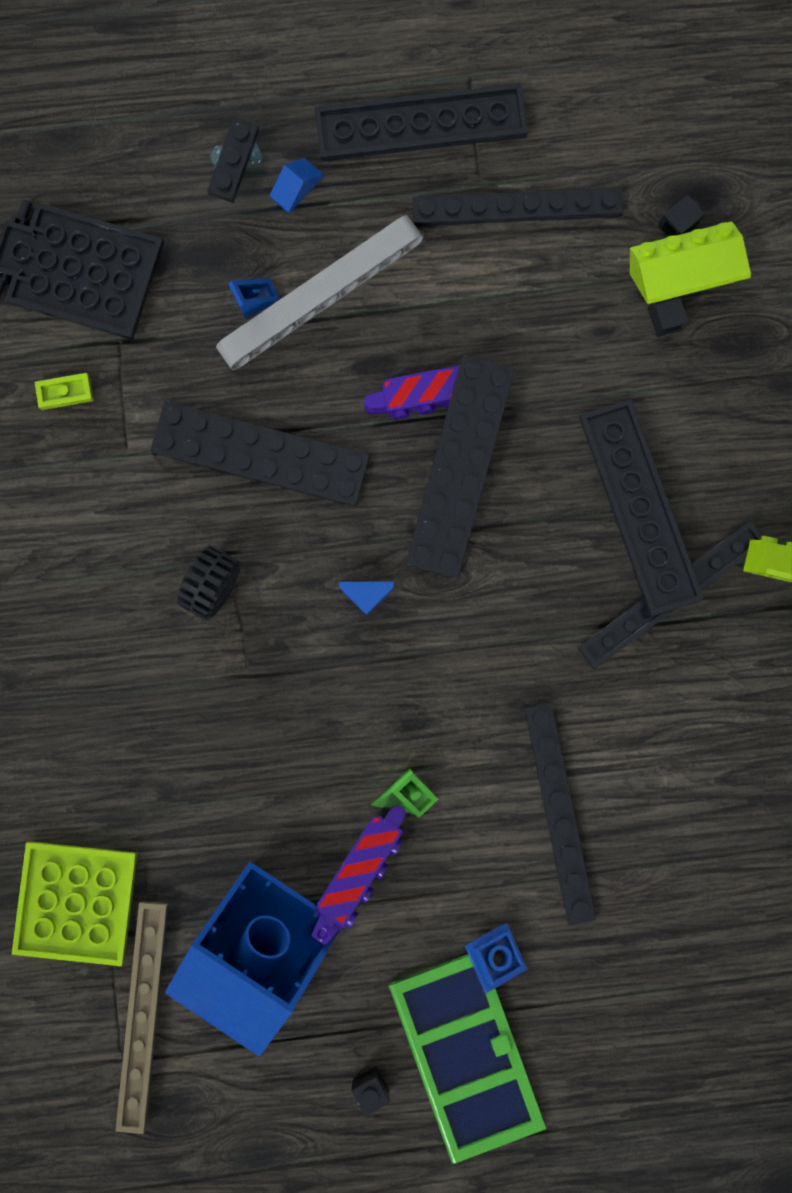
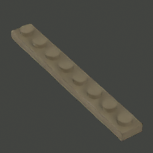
(142, 1017)

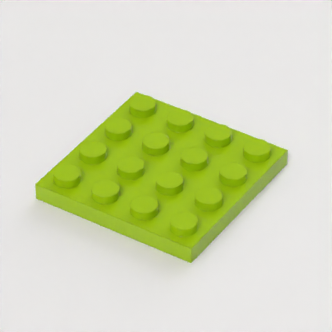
(74, 903)

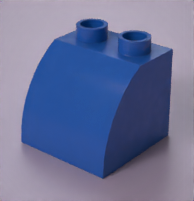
(251, 960)

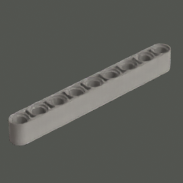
(319, 292)

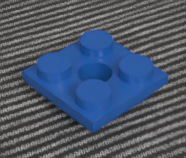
(481, 955)

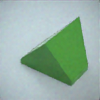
(409, 793)

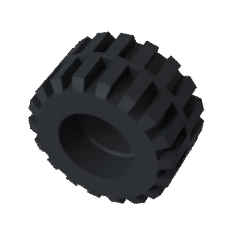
(208, 582)

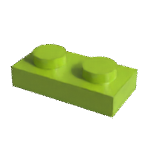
(64, 391)

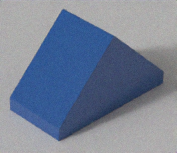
(295, 183)
(254, 295)
(366, 594)

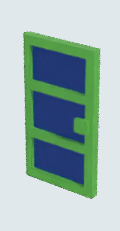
(466, 1059)

